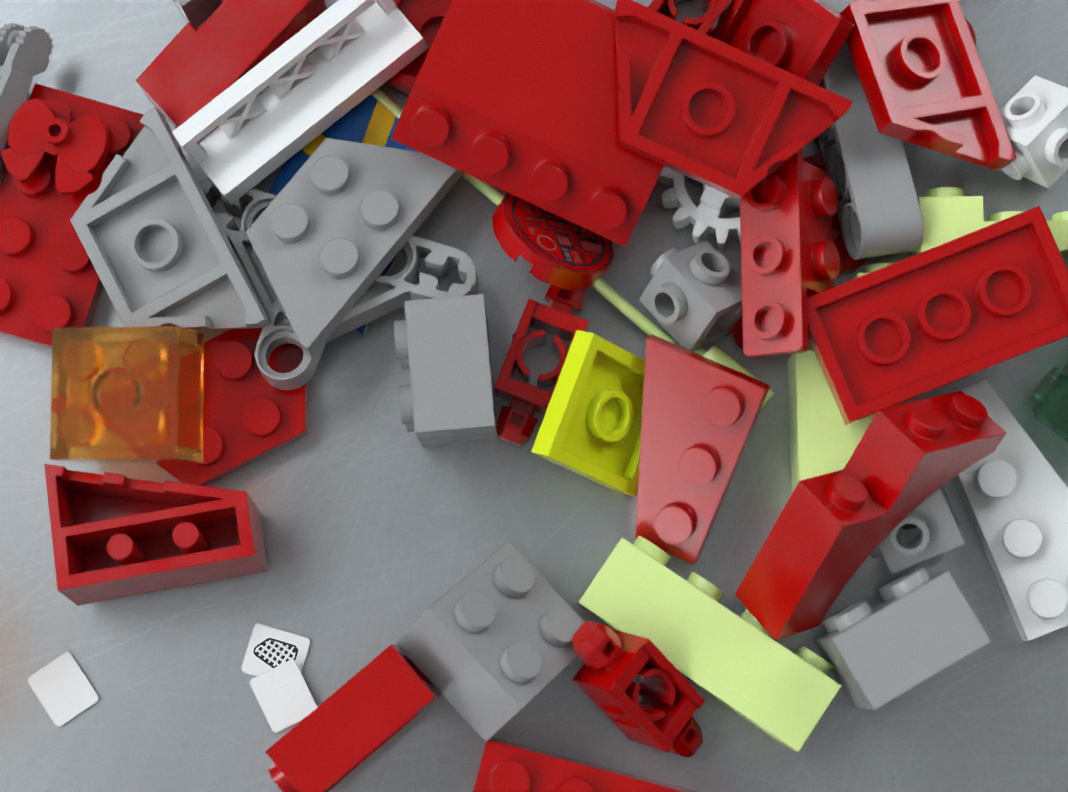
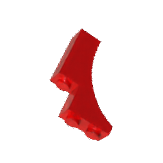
(846, 514)

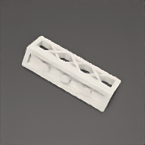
(302, 92)

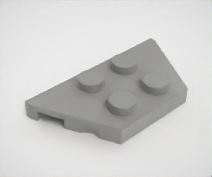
(342, 228)
(162, 242)

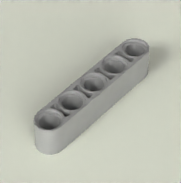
(869, 170)

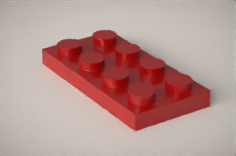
(42, 261)
(940, 315)

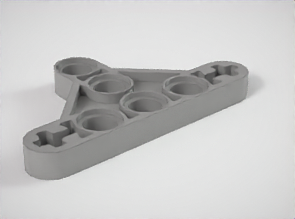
(381, 298)

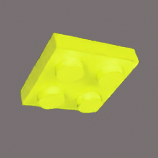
(596, 414)

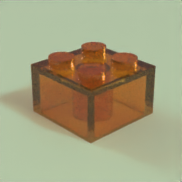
(127, 395)

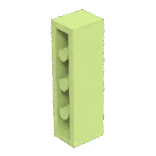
(710, 644)

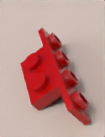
(785, 255)

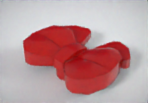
(78, 145)

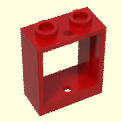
(351, 724)

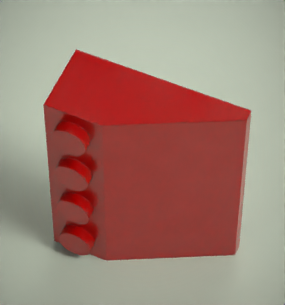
(532, 109)

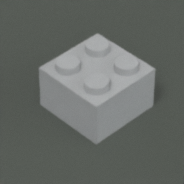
(449, 371)
(901, 639)
(494, 640)

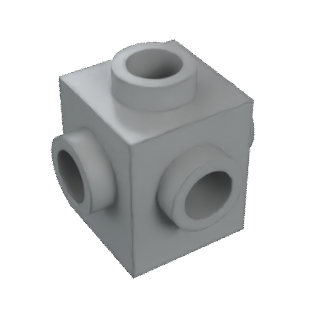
(694, 295)
(922, 535)

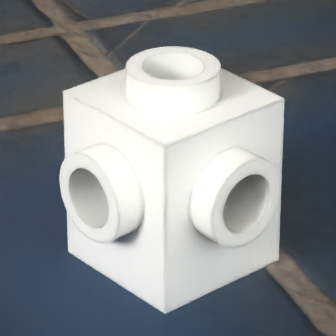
(1038, 131)

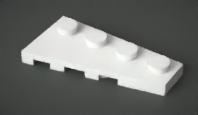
(1020, 521)

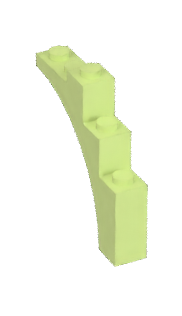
(817, 431)

